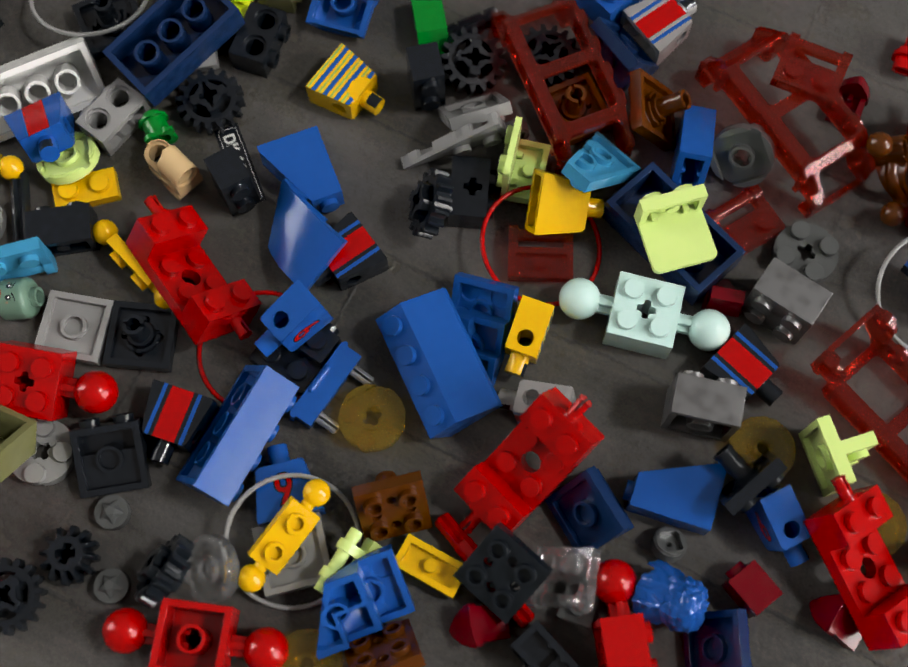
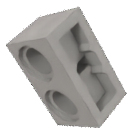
(119, 121)

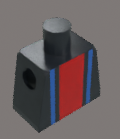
(358, 258)
(748, 363)
(175, 419)

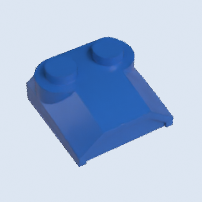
(342, 17)

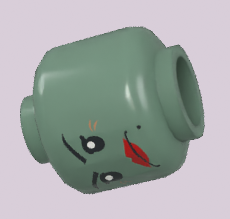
(20, 298)

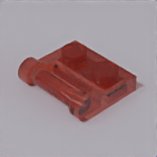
(807, 78)
(754, 227)
(539, 263)

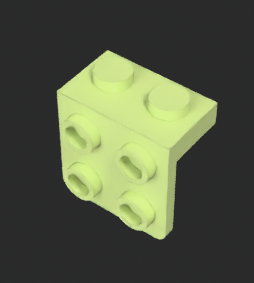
(518, 162)
(675, 228)

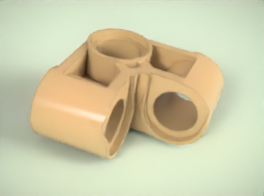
(173, 168)

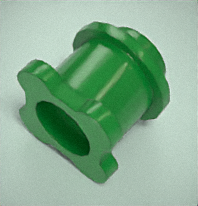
(155, 126)

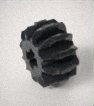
(73, 567)

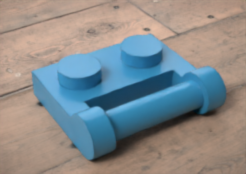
(26, 259)

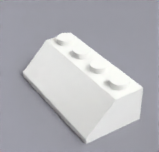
(58, 68)

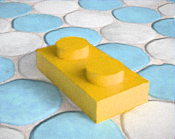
(96, 188)
(429, 565)

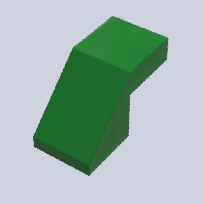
(430, 22)

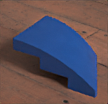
(301, 237)
(487, 314)
(361, 600)

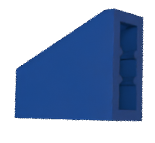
(694, 146)
(306, 165)
(677, 495)

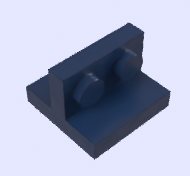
(621, 51)
(589, 511)
(719, 641)

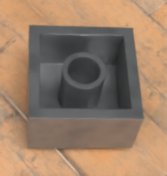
(785, 302)
(704, 406)

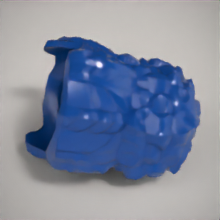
(670, 598)

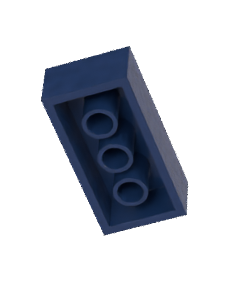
(172, 43)
(698, 278)

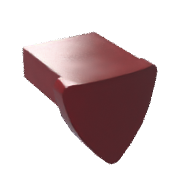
(854, 94)
(724, 299)
(835, 619)
(477, 625)

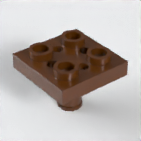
(577, 95)
(655, 109)
(391, 500)
(389, 647)

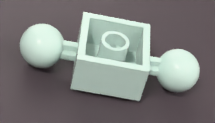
(656, 298)

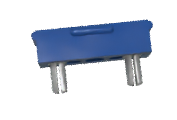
(325, 387)

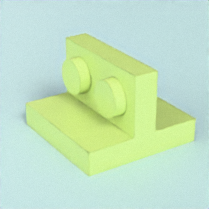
(831, 456)

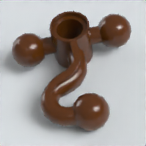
(891, 165)

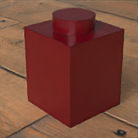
(751, 587)

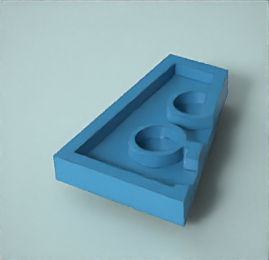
(599, 165)

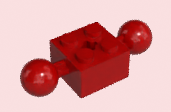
(53, 382)
(179, 620)
(622, 636)

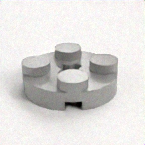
(60, 459)

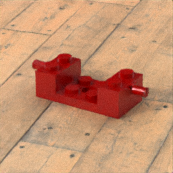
(171, 249)
(505, 485)
(845, 538)

